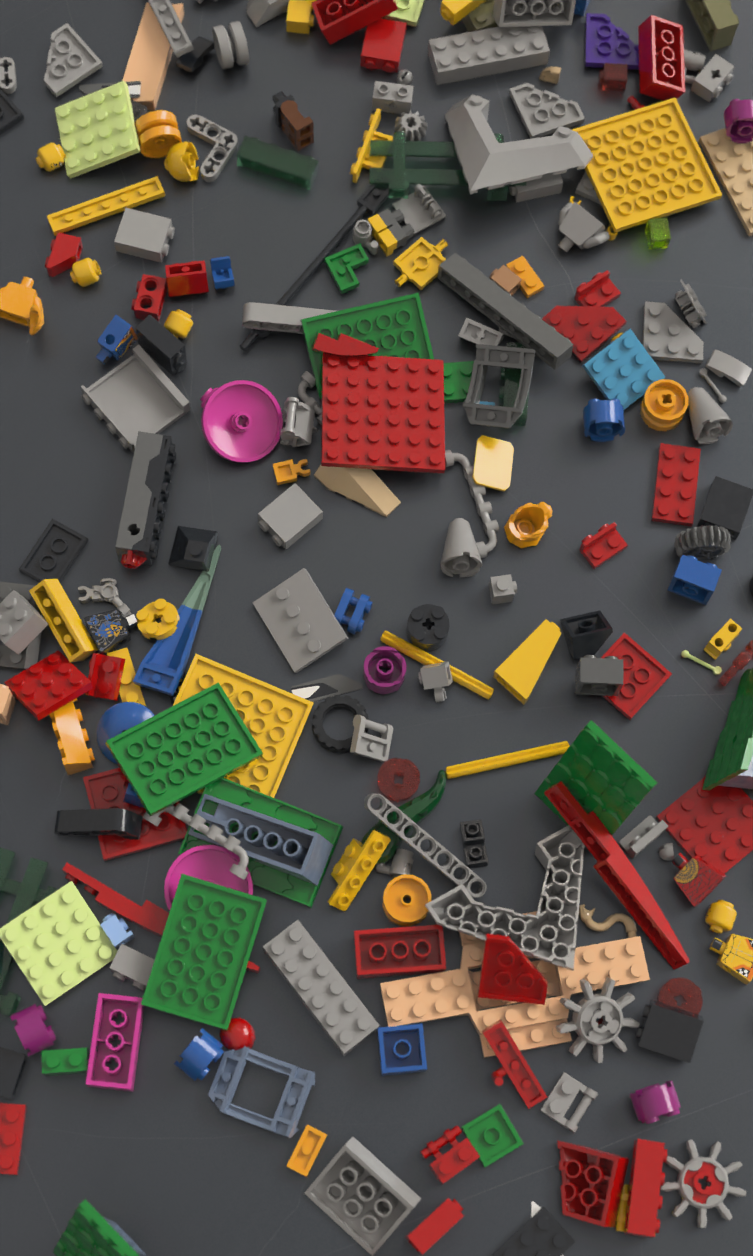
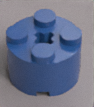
(603, 419)
(199, 1055)

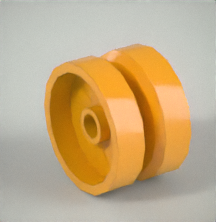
(157, 133)
(664, 405)
(404, 913)

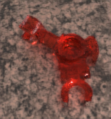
(738, 664)

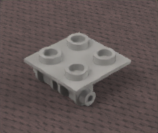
(420, 209)
(690, 305)

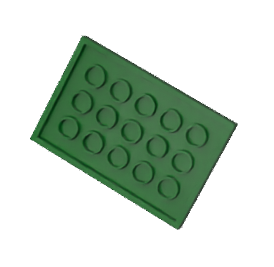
(391, 325)
(184, 749)
(204, 952)

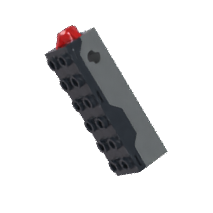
(145, 500)

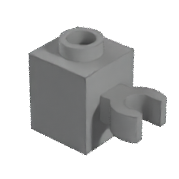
(436, 677)

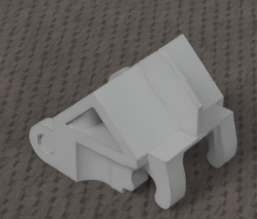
(299, 423)

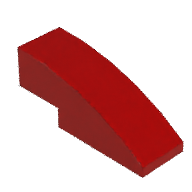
(342, 346)

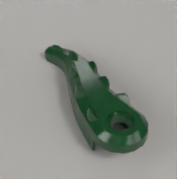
(416, 810)

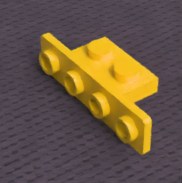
(363, 153)
(355, 868)

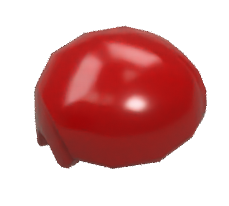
(238, 1035)

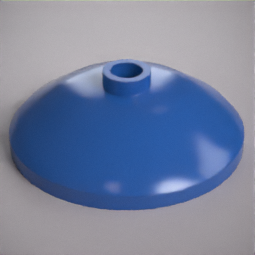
(117, 720)

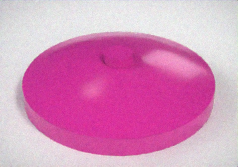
(242, 421)
(208, 864)

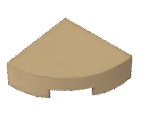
(550, 74)

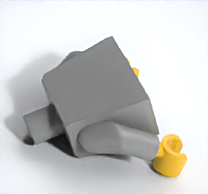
(581, 227)

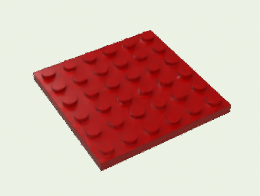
(383, 413)

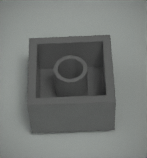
(599, 676)

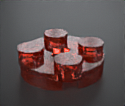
(396, 791)
(685, 987)

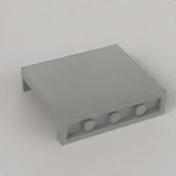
(136, 399)

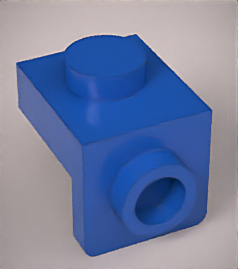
(222, 272)

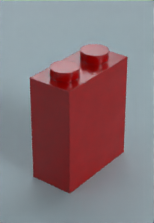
(383, 45)
(435, 1226)

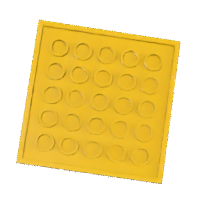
(647, 165)
(268, 712)

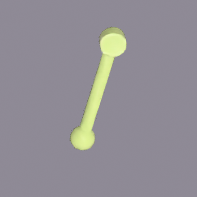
(716, 670)

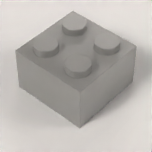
(19, 622)

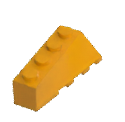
(72, 738)

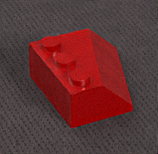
(591, 1183)

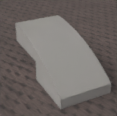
(728, 366)

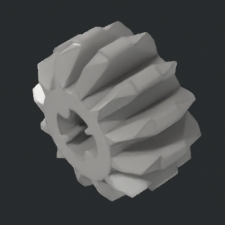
(412, 125)

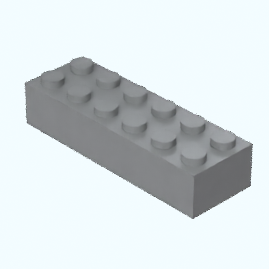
(487, 52)
(321, 987)

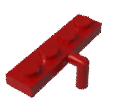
(513, 1065)

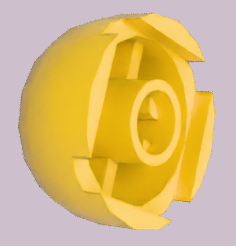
(181, 162)

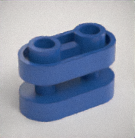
(362, 606)

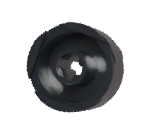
(430, 616)

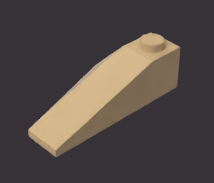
(360, 486)

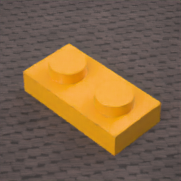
(530, 281)
(306, 1150)

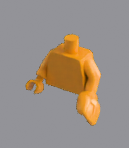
(22, 305)

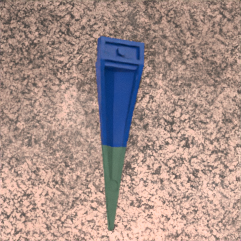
(168, 657)

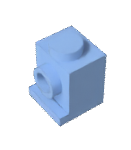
(116, 930)

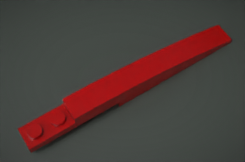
(619, 874)
(147, 917)

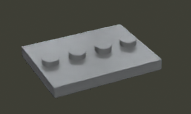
(300, 620)

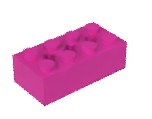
(102, 1050)

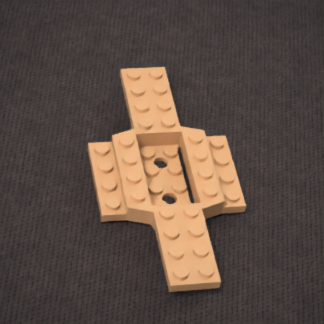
(529, 1024)

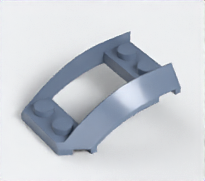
(292, 1099)

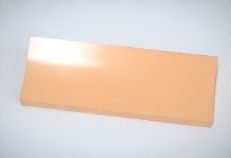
(150, 57)

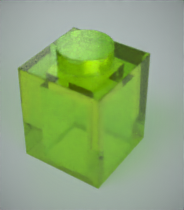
(657, 233)

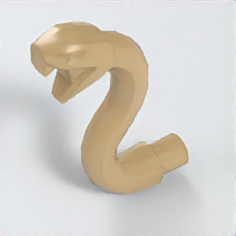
(586, 917)

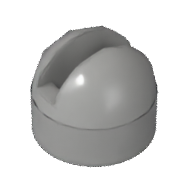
(408, 78)
(666, 851)

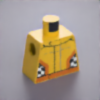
(735, 956)

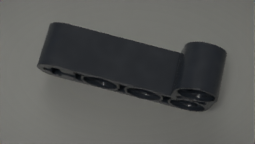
(99, 822)

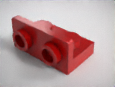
(597, 292)
(603, 545)
(105, 676)

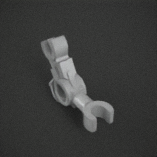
(107, 593)

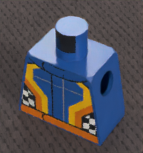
(116, 340)

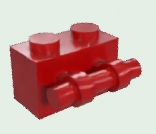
(186, 278)
(454, 1160)

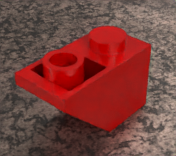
(65, 252)

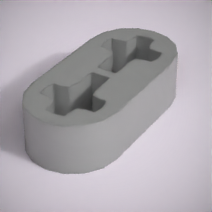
(11, 75)

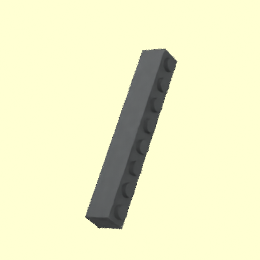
(505, 311)

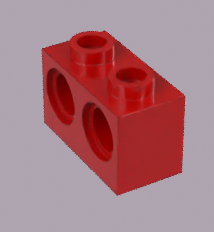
(152, 298)

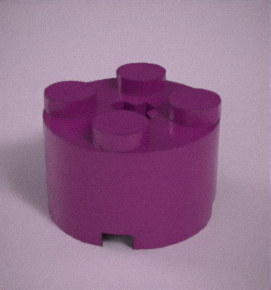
(739, 120)
(395, 665)
(33, 1030)
(655, 1101)

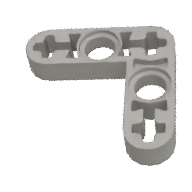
(218, 141)

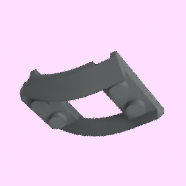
(505, 358)
(29, 655)

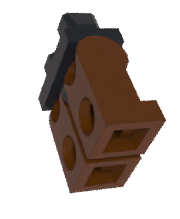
(293, 124)

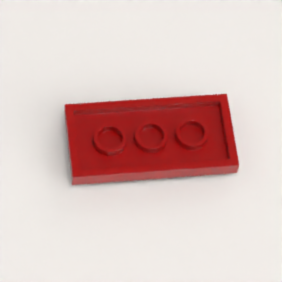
(676, 484)

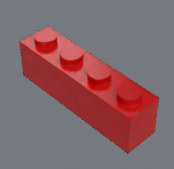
(644, 1188)

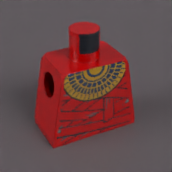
(696, 877)

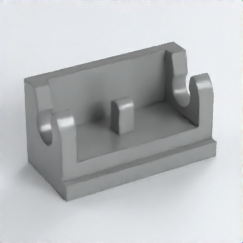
(480, 334)

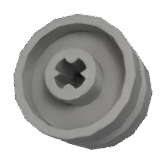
(230, 45)

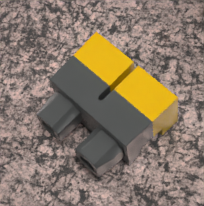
(388, 231)

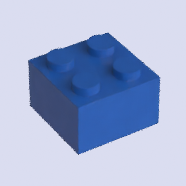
(694, 579)
(401, 1049)

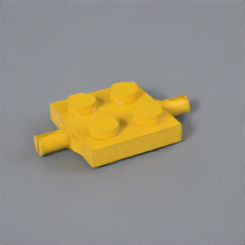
(420, 263)

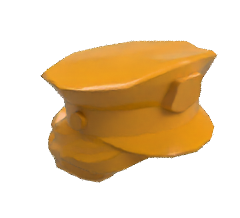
(528, 524)

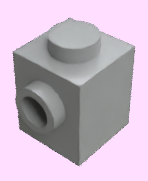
(502, 589)

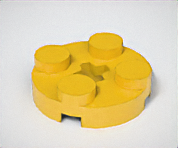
(154, 610)

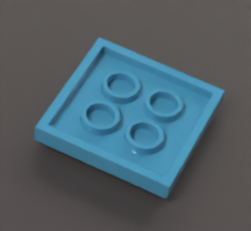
(623, 369)

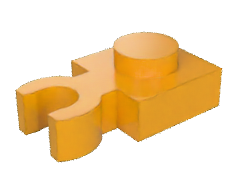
(287, 472)

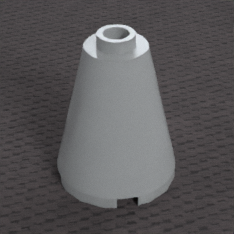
(707, 417)
(460, 550)

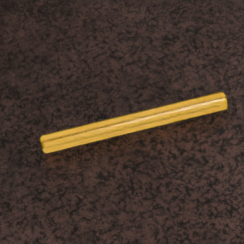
(426, 659)
(506, 759)

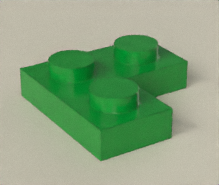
(342, 266)

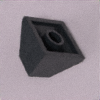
(193, 548)
(585, 633)

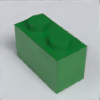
(65, 1061)

